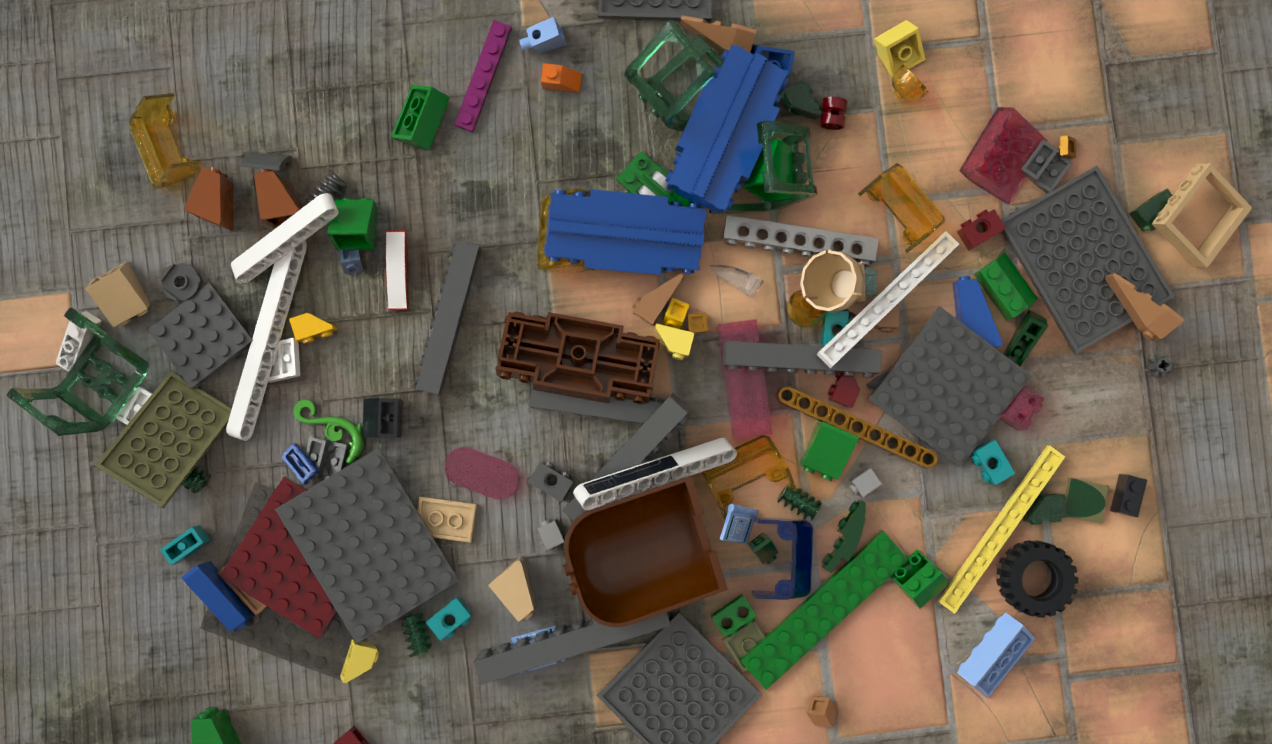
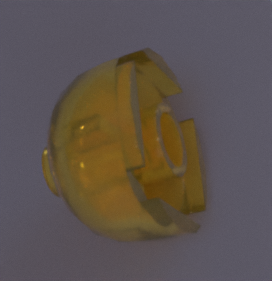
(907, 85)
(802, 312)

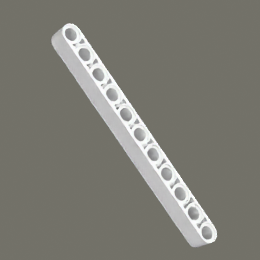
(265, 343)

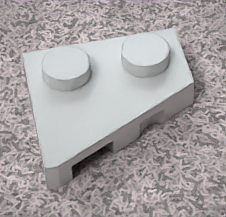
(286, 361)
(133, 405)

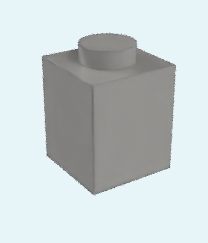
(864, 482)
(551, 533)

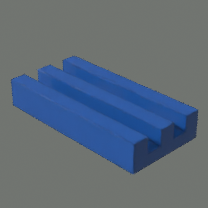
(309, 473)

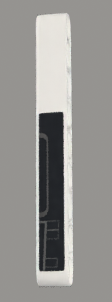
(654, 473)

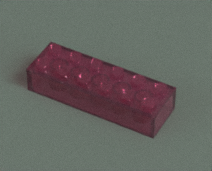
(744, 389)

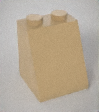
(119, 294)
(515, 590)

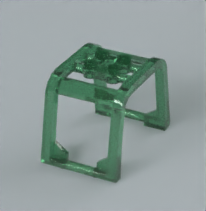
(652, 89)
(771, 184)
(96, 422)

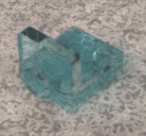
(870, 282)

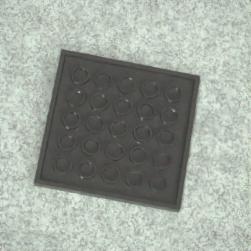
(949, 386)
(679, 689)

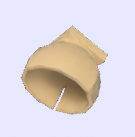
(833, 281)

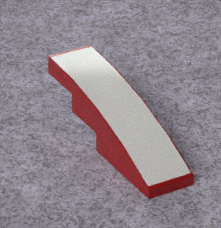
(396, 269)

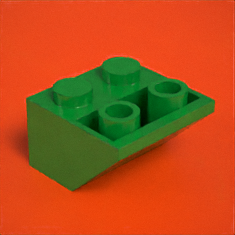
(919, 579)

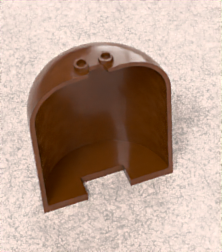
(642, 555)

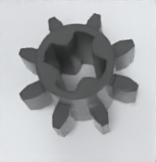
(1165, 365)

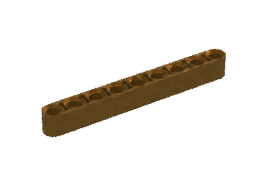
(865, 427)

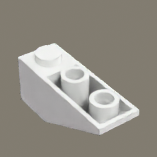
(75, 343)

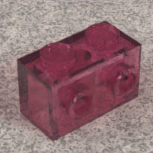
(1022, 408)

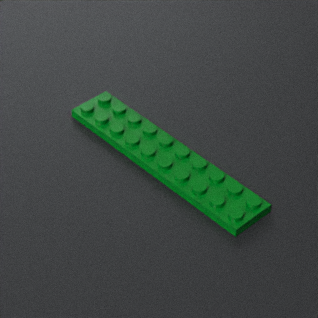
(823, 609)

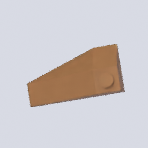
(718, 35)
(1149, 317)

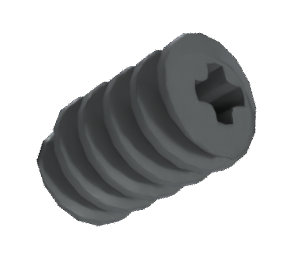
(331, 187)

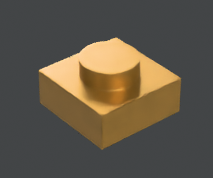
(1067, 147)
(697, 322)

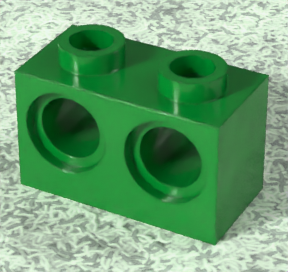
(730, 611)

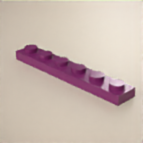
(483, 76)

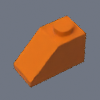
(560, 78)

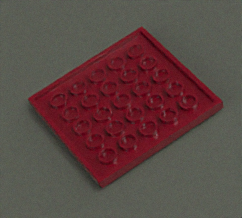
(275, 571)

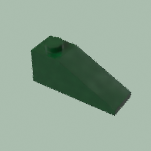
(1025, 337)
(763, 548)

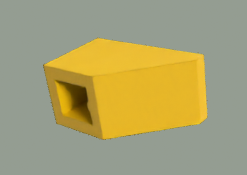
(308, 327)

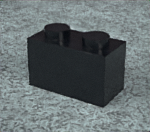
(1128, 495)

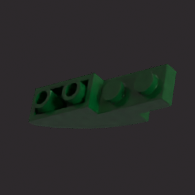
(851, 529)

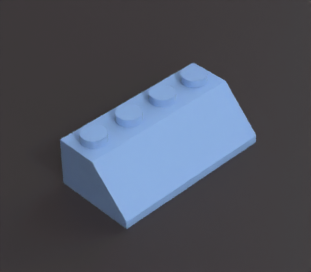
(996, 654)

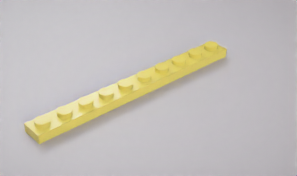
(1001, 529)

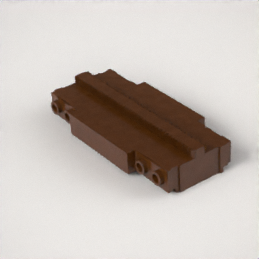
(578, 357)

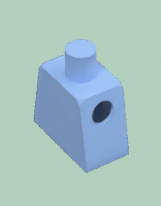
(544, 36)

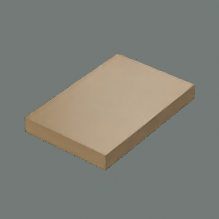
(448, 518)

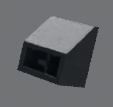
(382, 417)

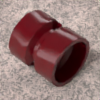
(833, 113)

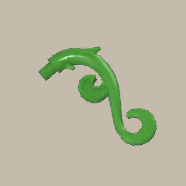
(331, 434)

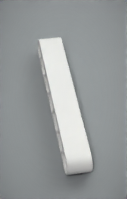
(284, 238)

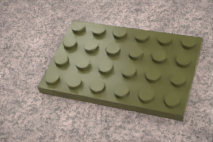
(165, 440)

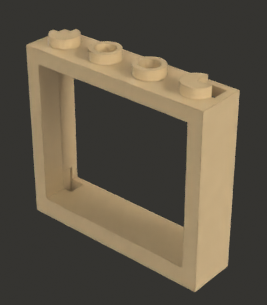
(1223, 230)

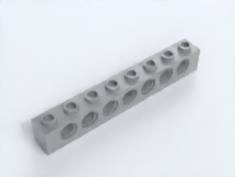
(867, 245)

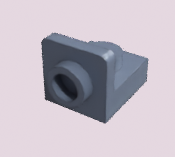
(350, 261)

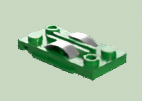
(648, 178)

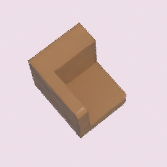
(822, 711)

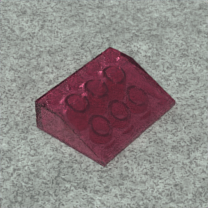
(1001, 154)

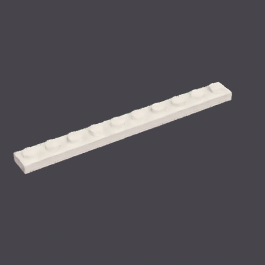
(887, 300)

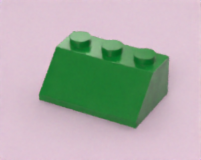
(420, 116)
(1005, 286)

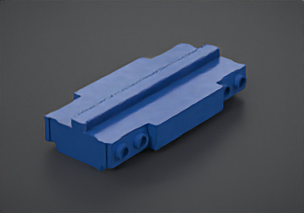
(722, 130)
(624, 232)

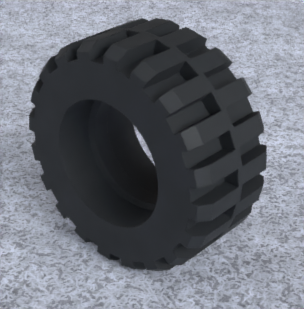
(1061, 583)

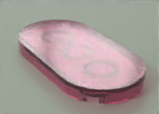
(481, 473)

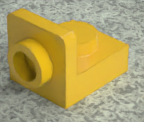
(675, 314)

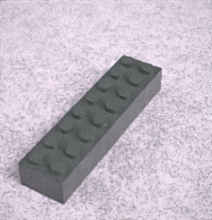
(640, 444)

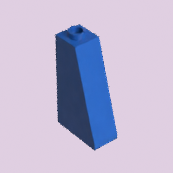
(973, 310)
(217, 596)

